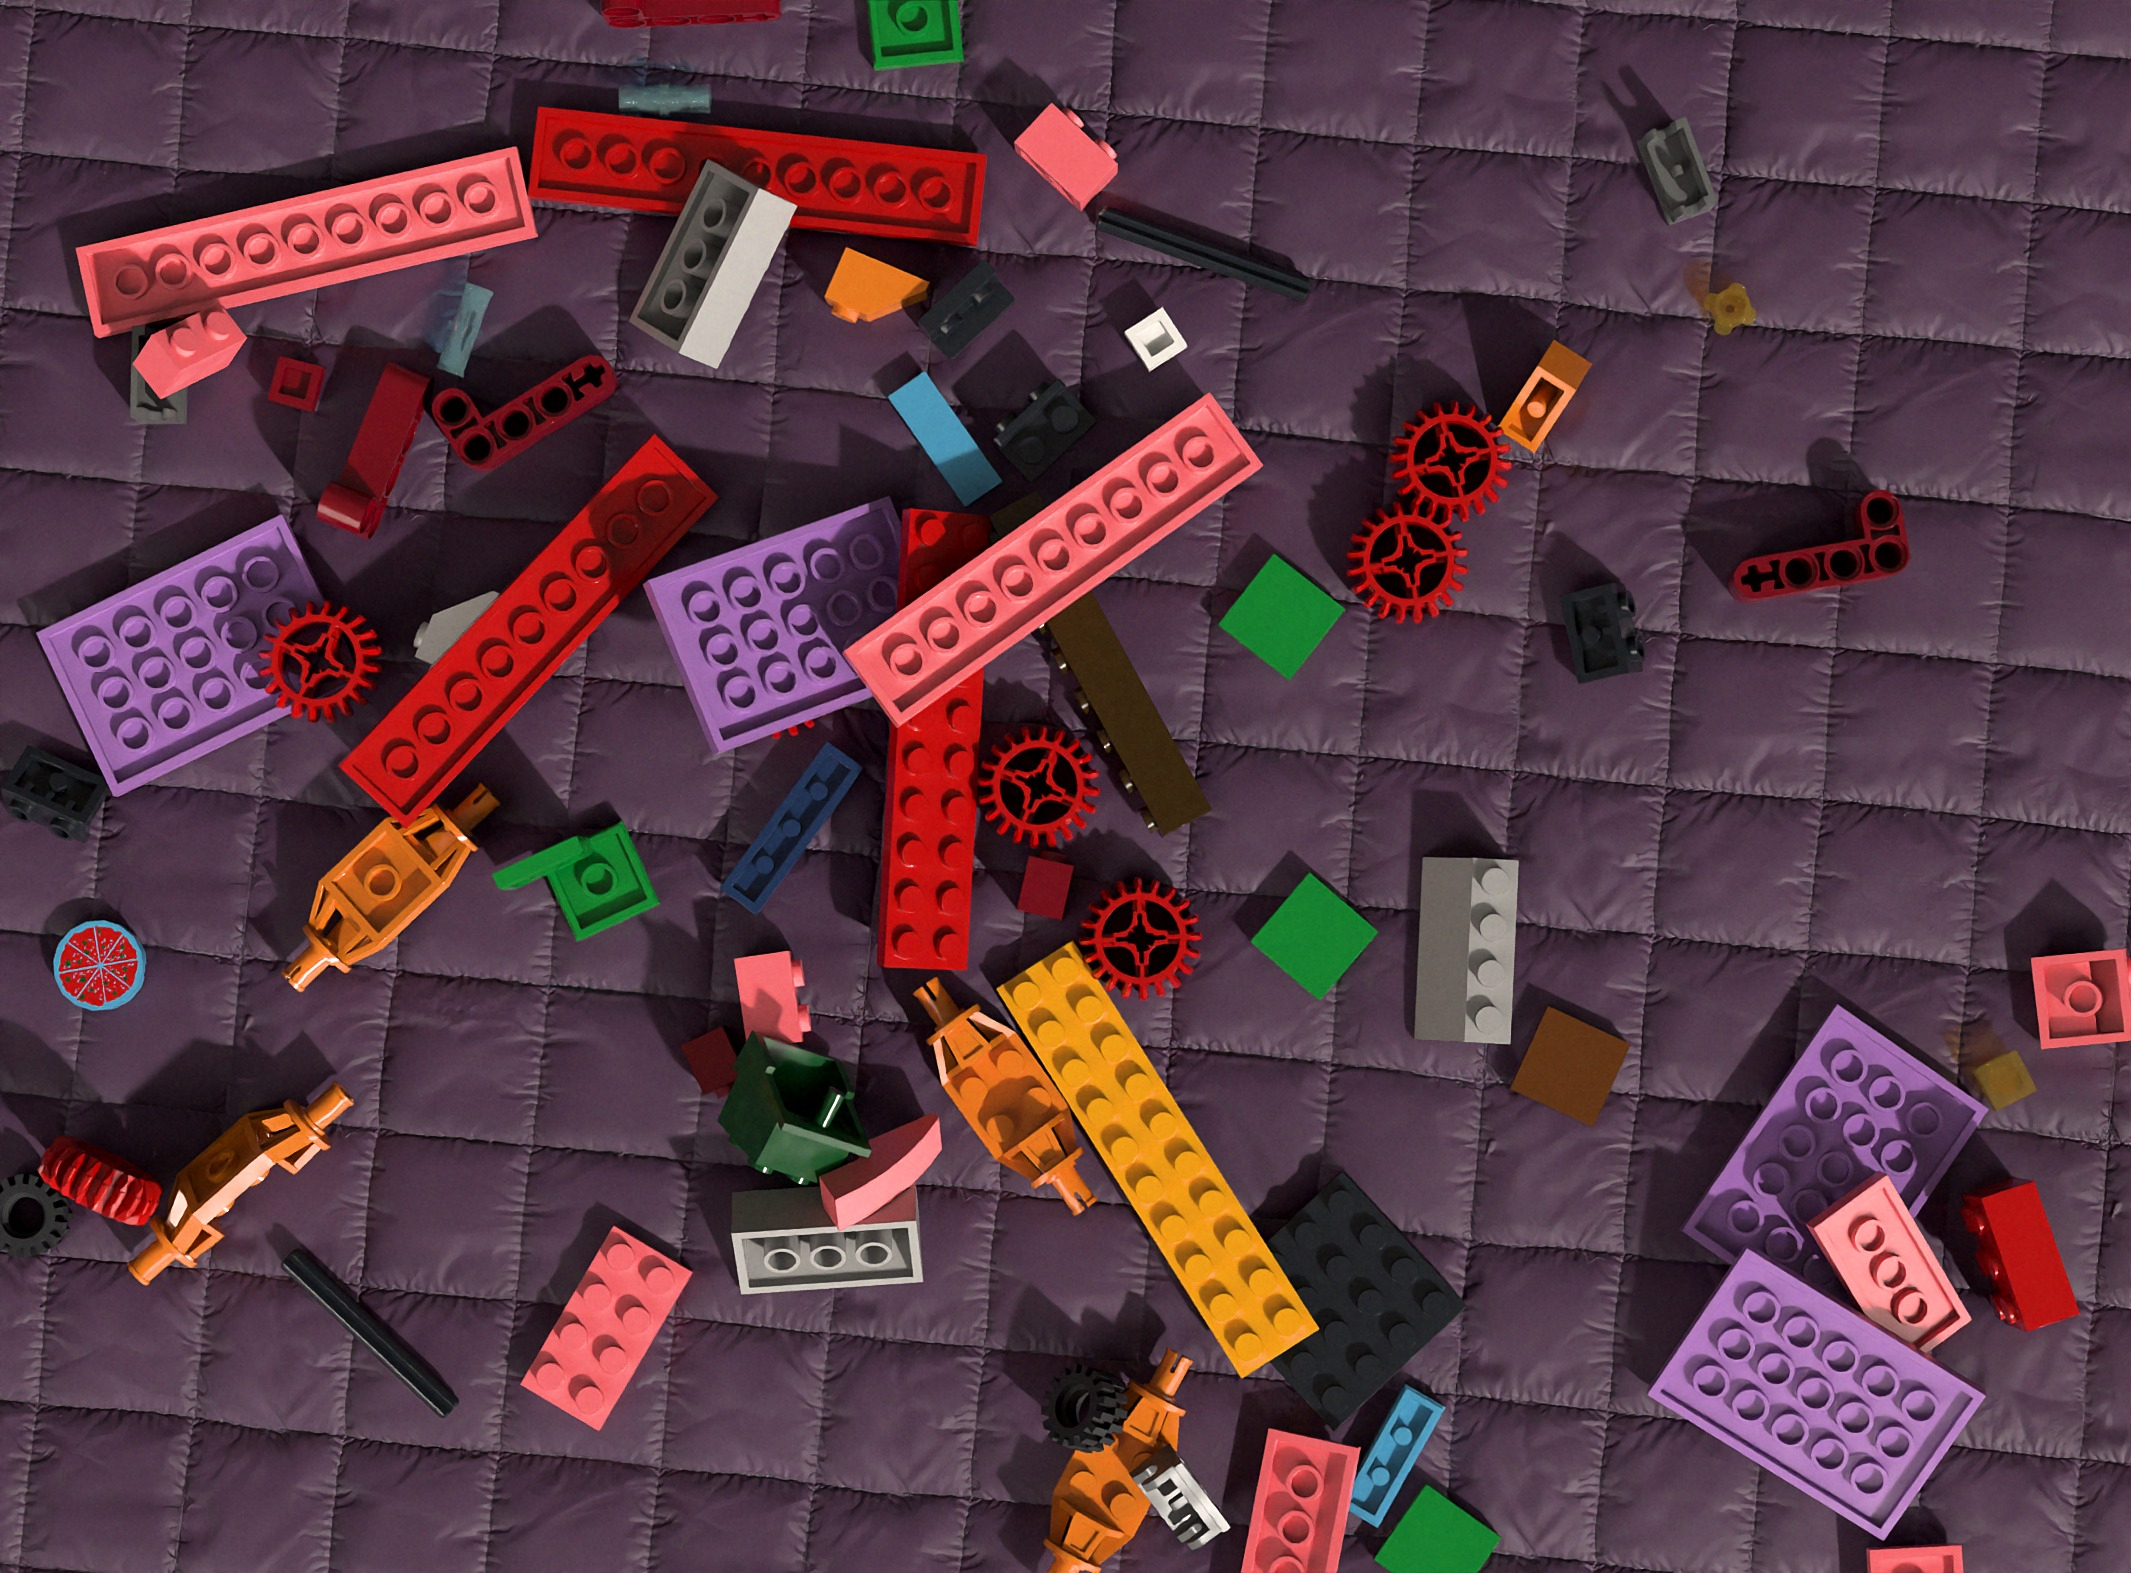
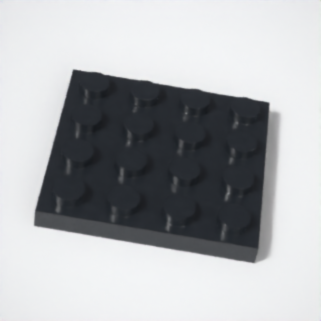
(1364, 1292)

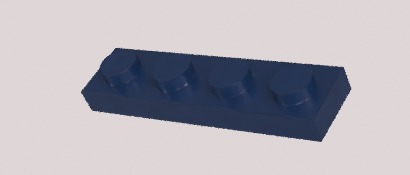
(792, 828)

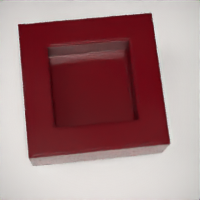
(296, 384)

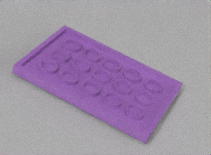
(769, 622)
(177, 656)
(1830, 1124)
(1816, 1391)

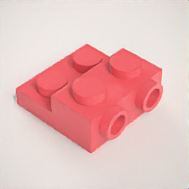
(2083, 997)

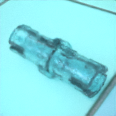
(665, 99)
(464, 330)

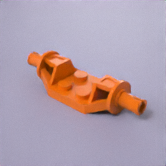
(387, 885)
(1005, 1096)
(227, 1169)
(1098, 1485)

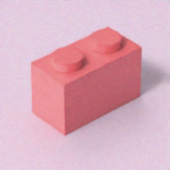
(1067, 156)
(189, 350)
(771, 996)

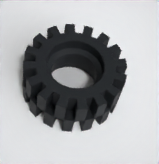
(54, 1222)
(1102, 1414)

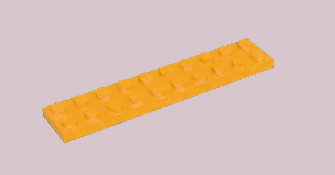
(1157, 1159)

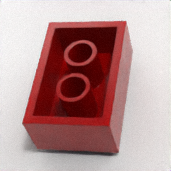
(2018, 1254)

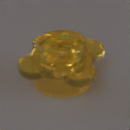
(1734, 296)

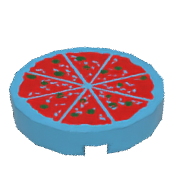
(99, 965)

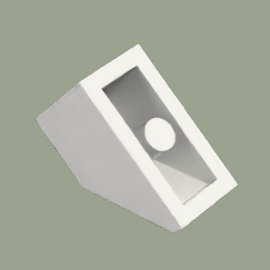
(447, 626)

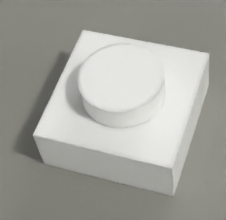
(1155, 339)

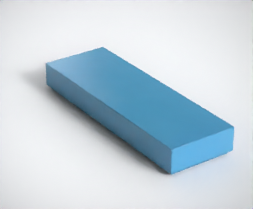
(945, 440)
(1393, 1453)

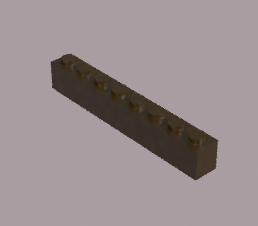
(1117, 699)

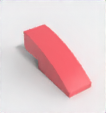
(891, 1168)

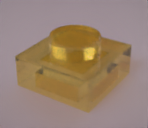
(2004, 1080)

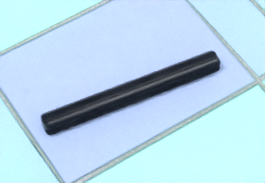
(1203, 253)
(370, 1333)

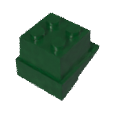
(792, 1110)

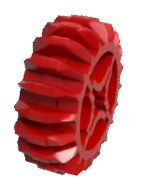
(1445, 440)
(1403, 539)
(285, 645)
(1053, 751)
(1177, 936)
(100, 1180)

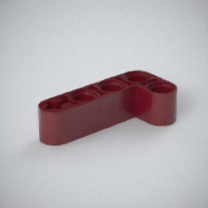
(687, 12)
(530, 404)
(377, 453)
(1817, 559)

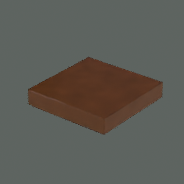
(1569, 1066)

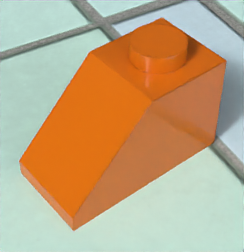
(871, 288)
(1544, 396)

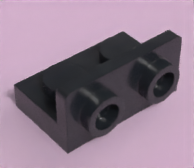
(966, 311)
(1042, 430)
(1602, 632)
(54, 794)

